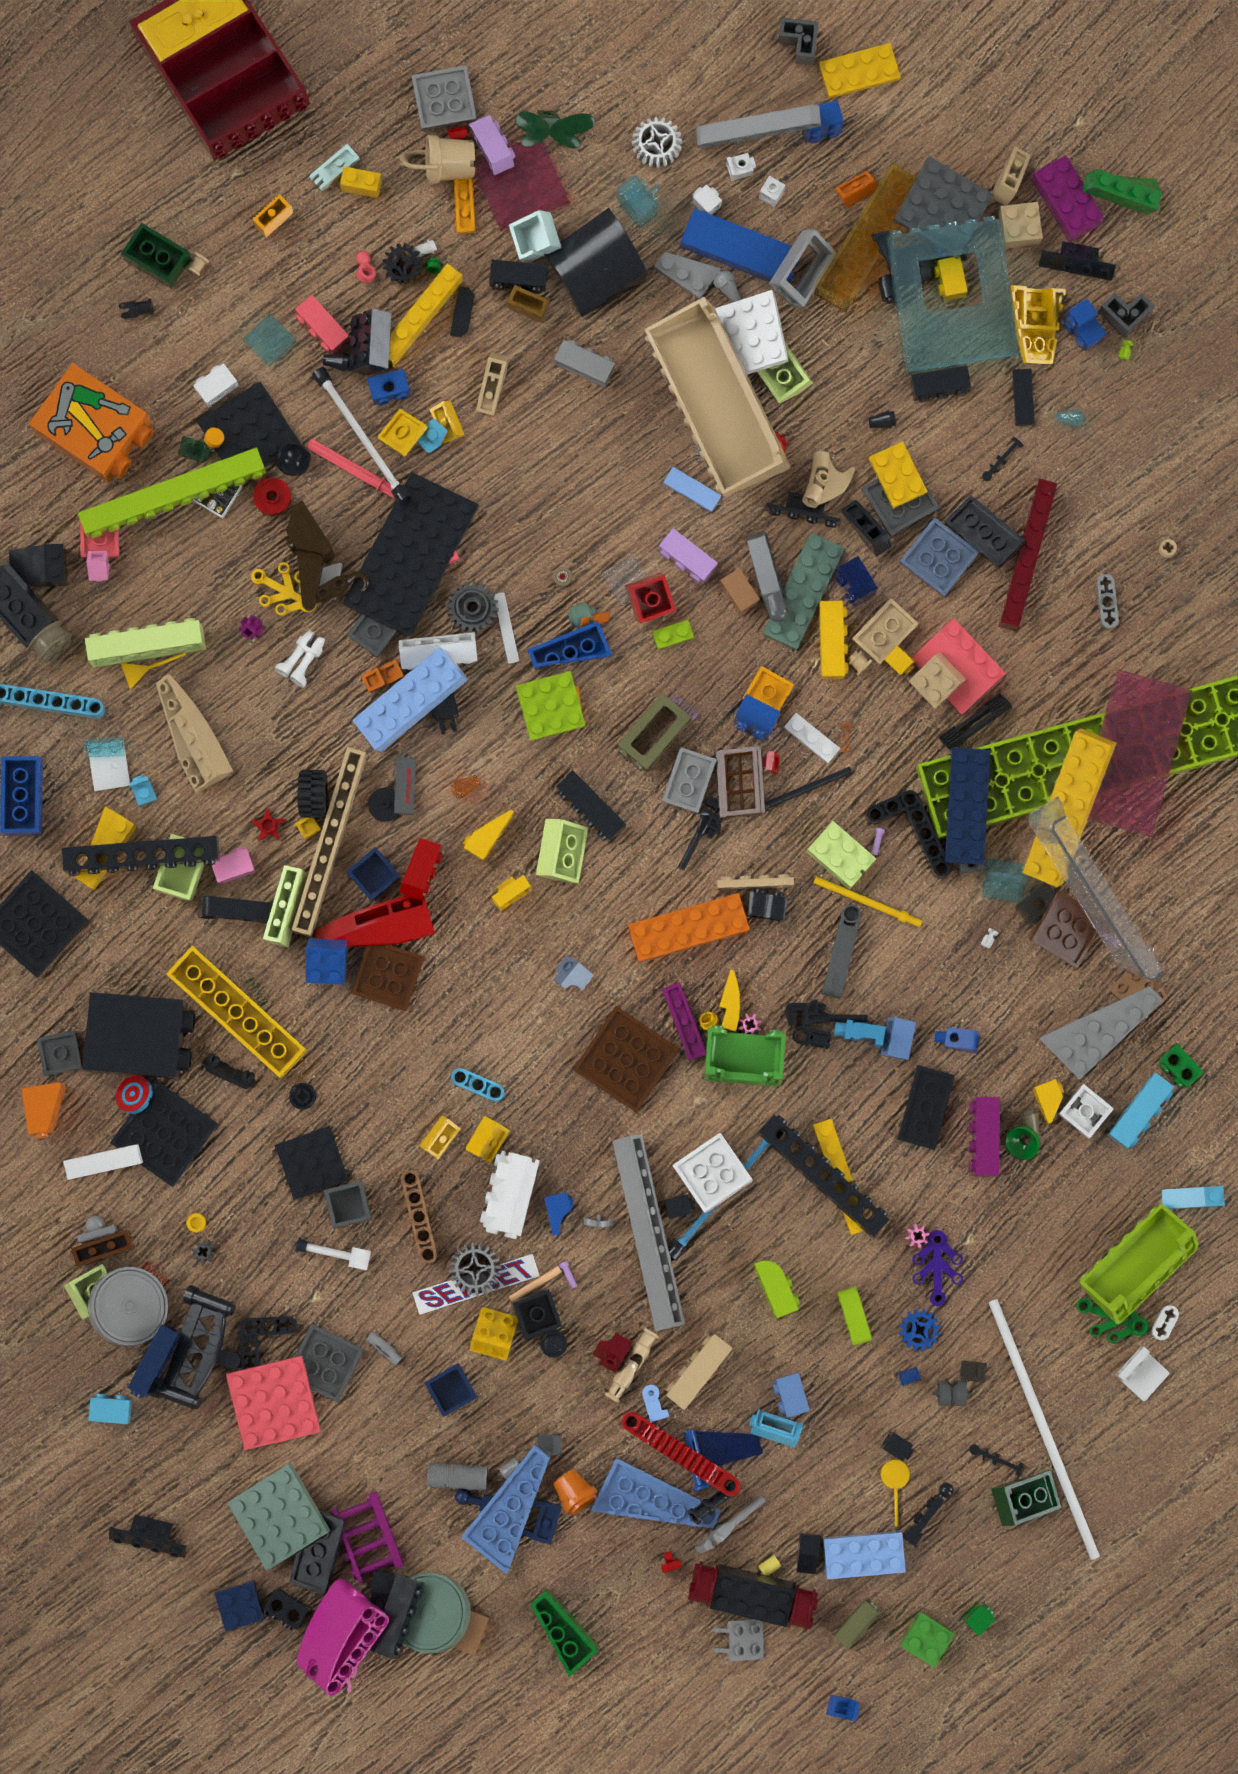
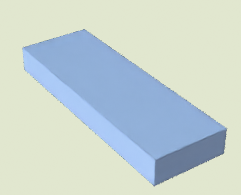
(692, 489)

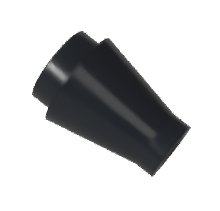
(336, 361)
(883, 420)

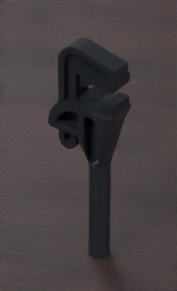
(707, 825)
(815, 1014)

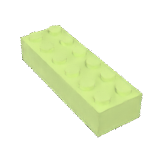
(145, 643)

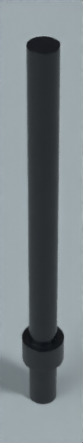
(806, 788)

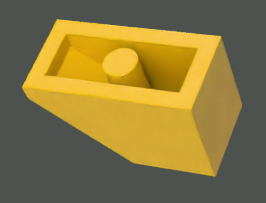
(1049, 1098)

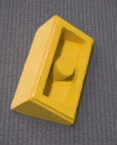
(446, 416)
(440, 1137)

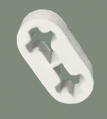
(1168, 1325)

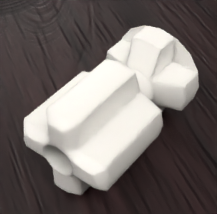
(988, 939)

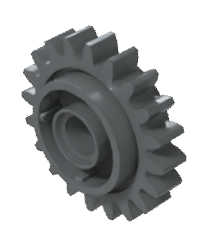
(468, 596)

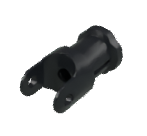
(137, 308)

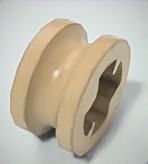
(1171, 543)

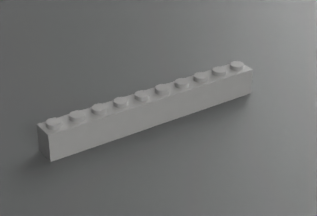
(648, 1232)

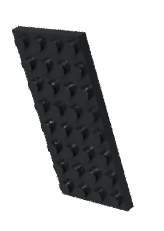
(411, 555)

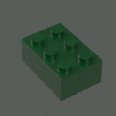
(156, 255)

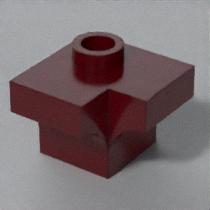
(612, 1351)

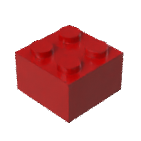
(650, 598)

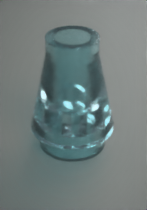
(1070, 417)

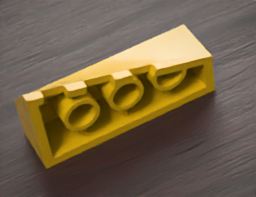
(110, 830)

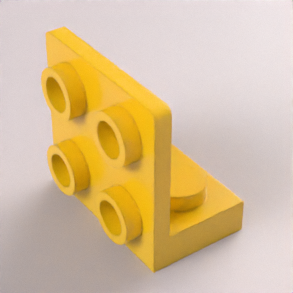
(493, 1333)

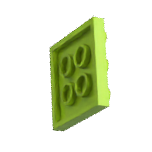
(550, 706)

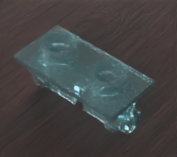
(104, 747)

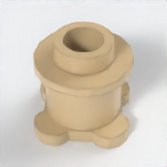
(859, 662)

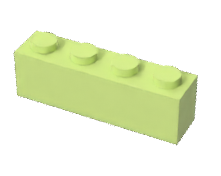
(285, 906)

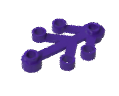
(937, 1264)

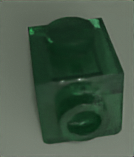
(193, 449)

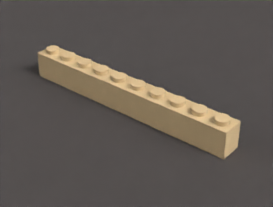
(329, 842)

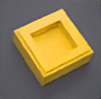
(308, 827)

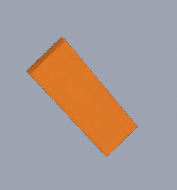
(601, 618)

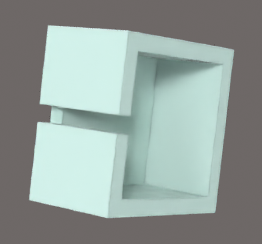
(535, 236)

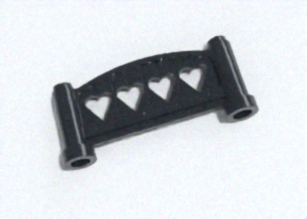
(173, 1386)

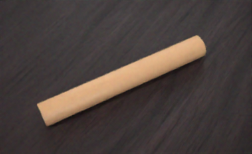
(535, 1284)

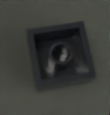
(536, 1313)

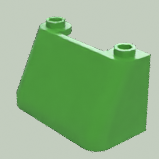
(744, 1057)

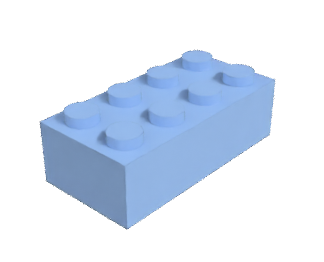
(863, 1555)

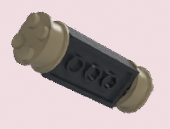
(30, 617)

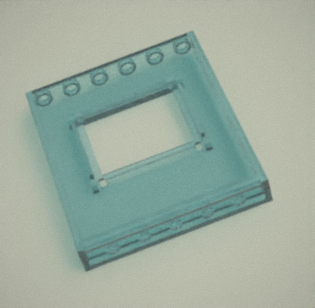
(957, 333)

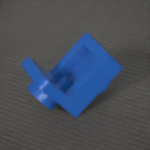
(843, 1707)

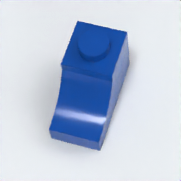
(557, 1208)

